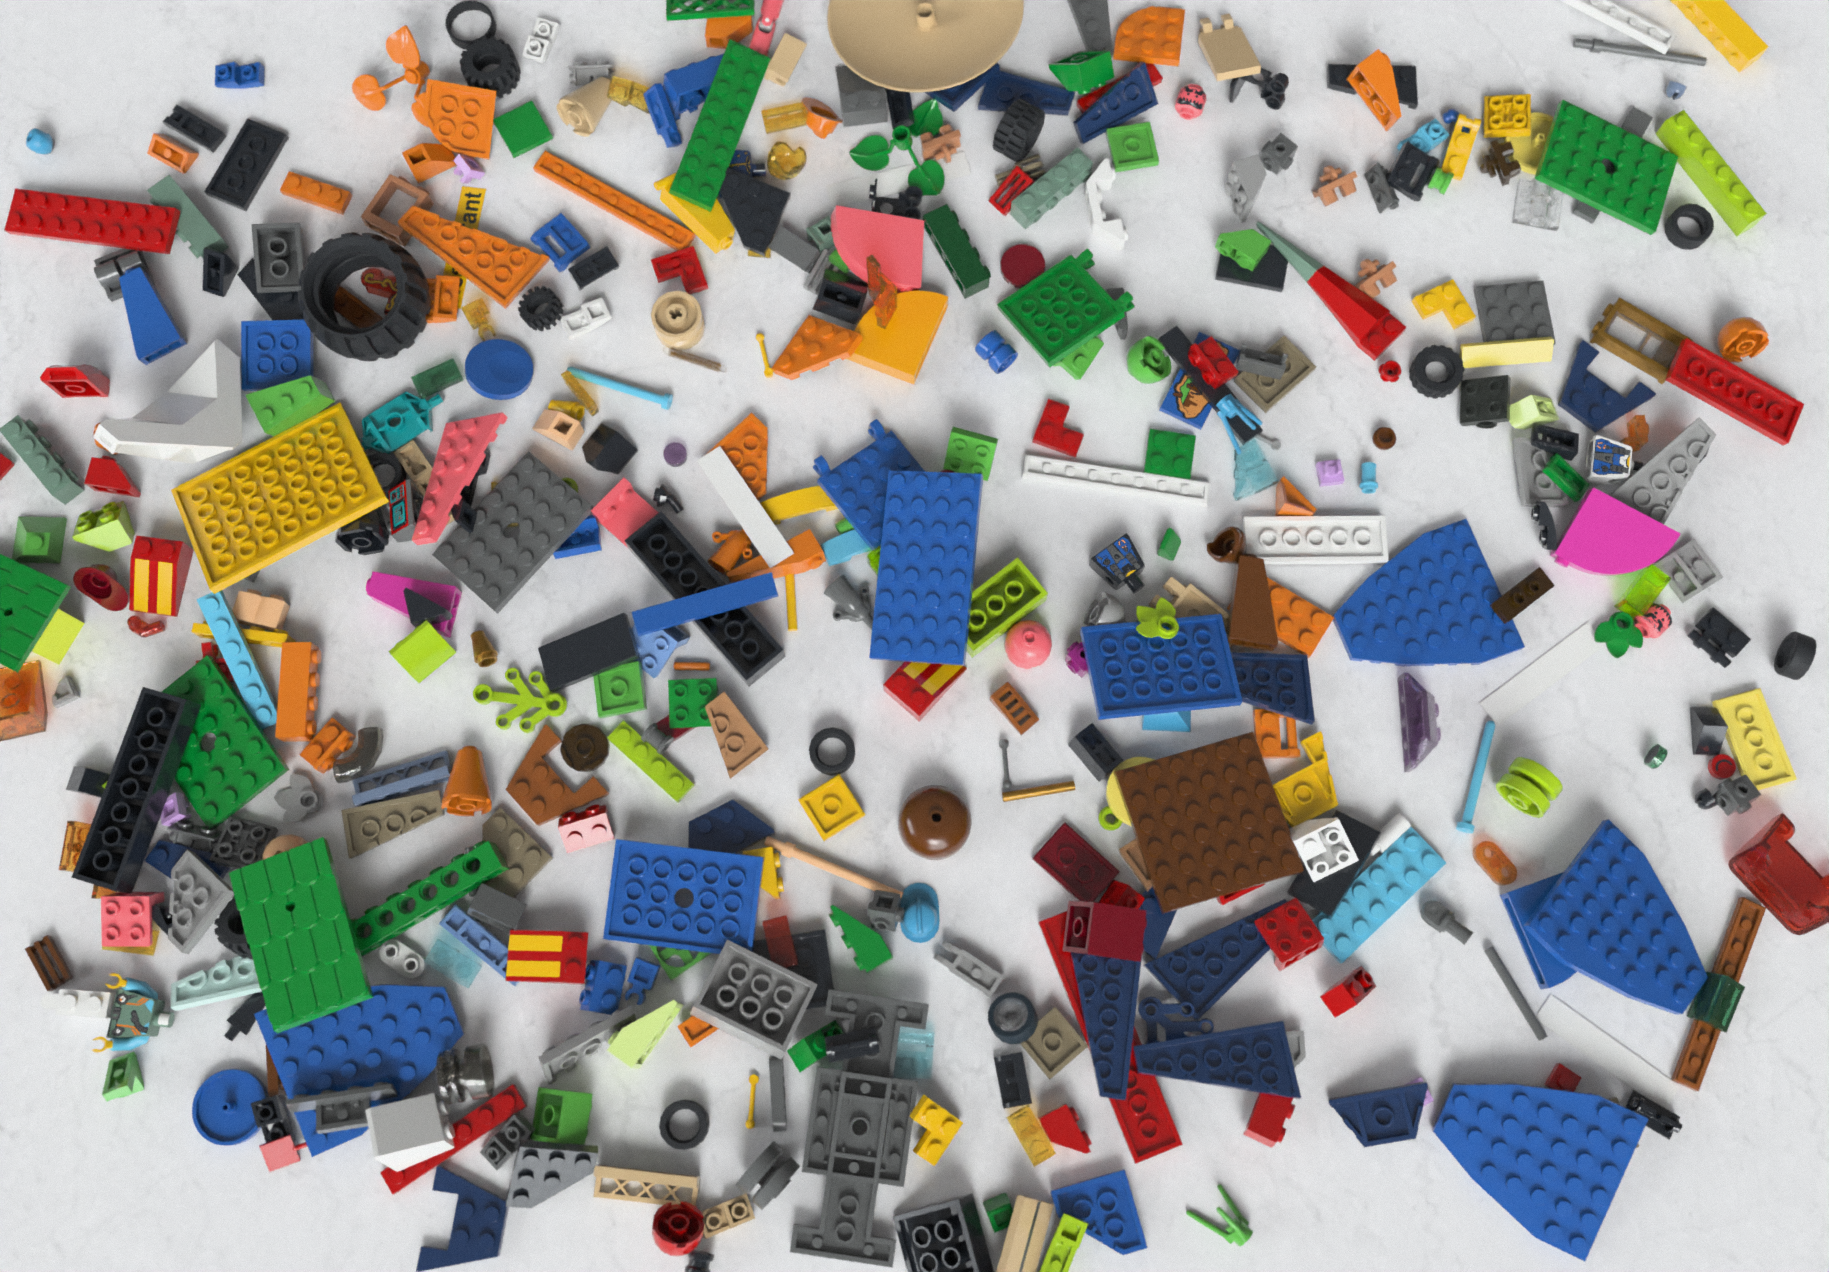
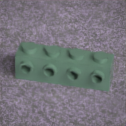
(1051, 188)
(191, 224)
(41, 459)

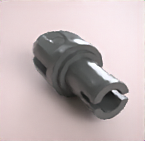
(1443, 920)

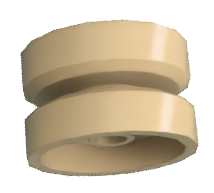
(678, 320)

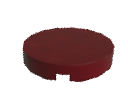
(1021, 265)

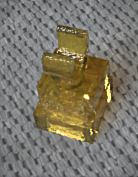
(475, 314)

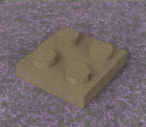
(1053, 1043)

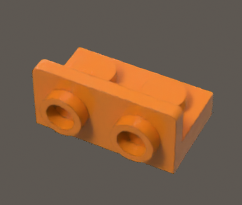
(328, 746)

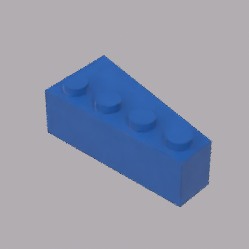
(690, 85)

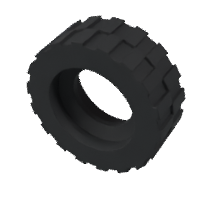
(1436, 354)

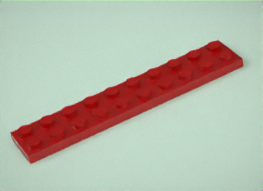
(1144, 1113)

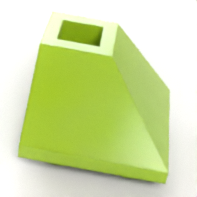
(105, 528)

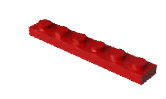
(466, 1132)

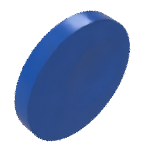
(499, 369)
(224, 1108)

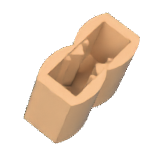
(260, 611)

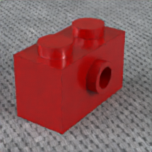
(1268, 1119)

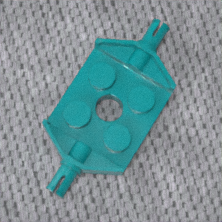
(414, 416)

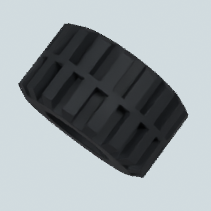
(490, 52)
(1018, 130)
(231, 930)

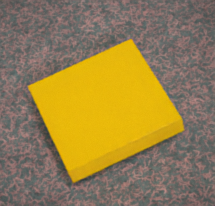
(1507, 115)

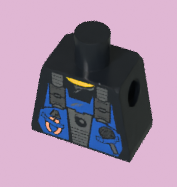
(1119, 564)

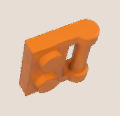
(1268, 735)

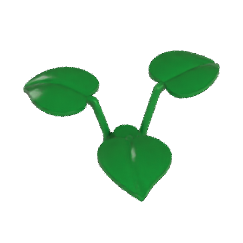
(874, 151)

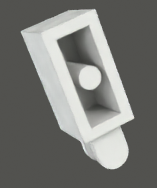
(80, 1003)

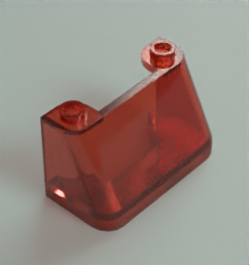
(1783, 878)

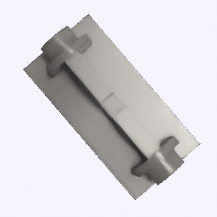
(582, 72)

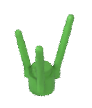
(1237, 1228)

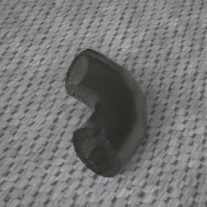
(363, 758)

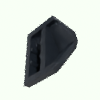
(608, 450)

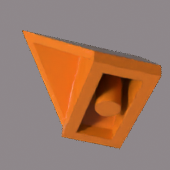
(1290, 501)

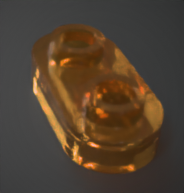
(1494, 865)

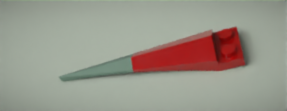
(1361, 316)

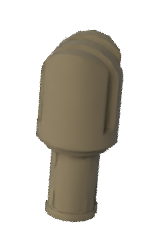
(1000, 178)

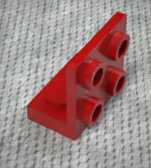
(1289, 933)

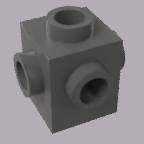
(1278, 154)
(1736, 795)
(885, 911)

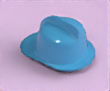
(920, 913)

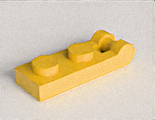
(1460, 146)

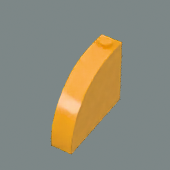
(907, 338)

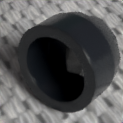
(1705, 799)

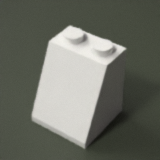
(410, 1131)

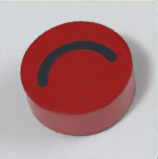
(1721, 766)

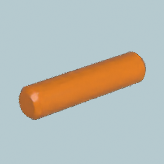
(704, 666)

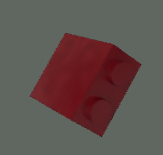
(1104, 930)

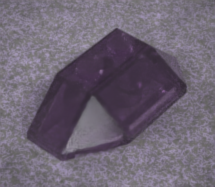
(1417, 721)

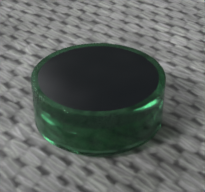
(1655, 756)

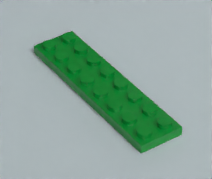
(719, 125)

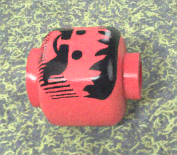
(1190, 101)
(1654, 621)

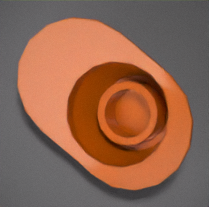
(820, 117)

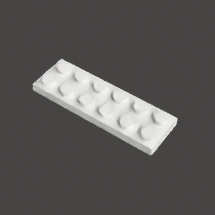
(1317, 539)

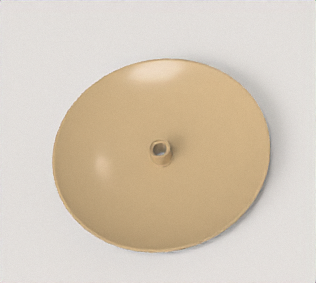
(922, 41)

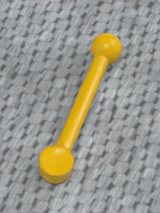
(768, 372)
(750, 1123)

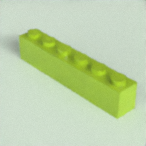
(1710, 173)

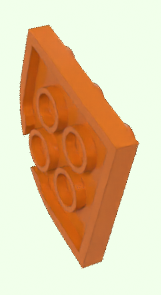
(1151, 36)
(461, 117)

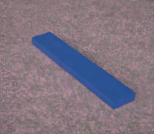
(704, 604)

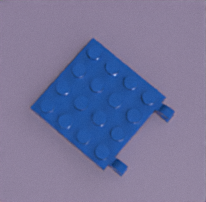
(861, 481)

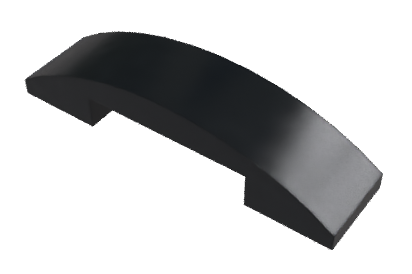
(463, 512)

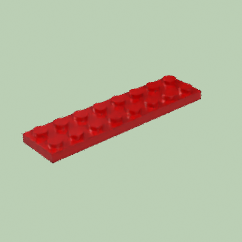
(92, 221)

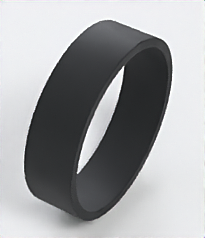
(463, 7)

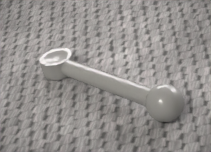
(1275, 445)

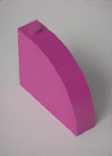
(1611, 537)

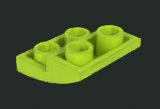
(422, 651)

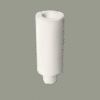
(1391, 833)

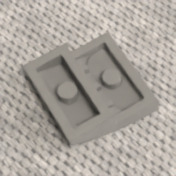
(1689, 570)

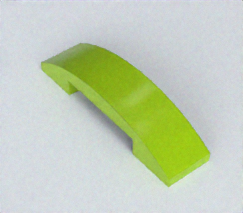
(1064, 1244)

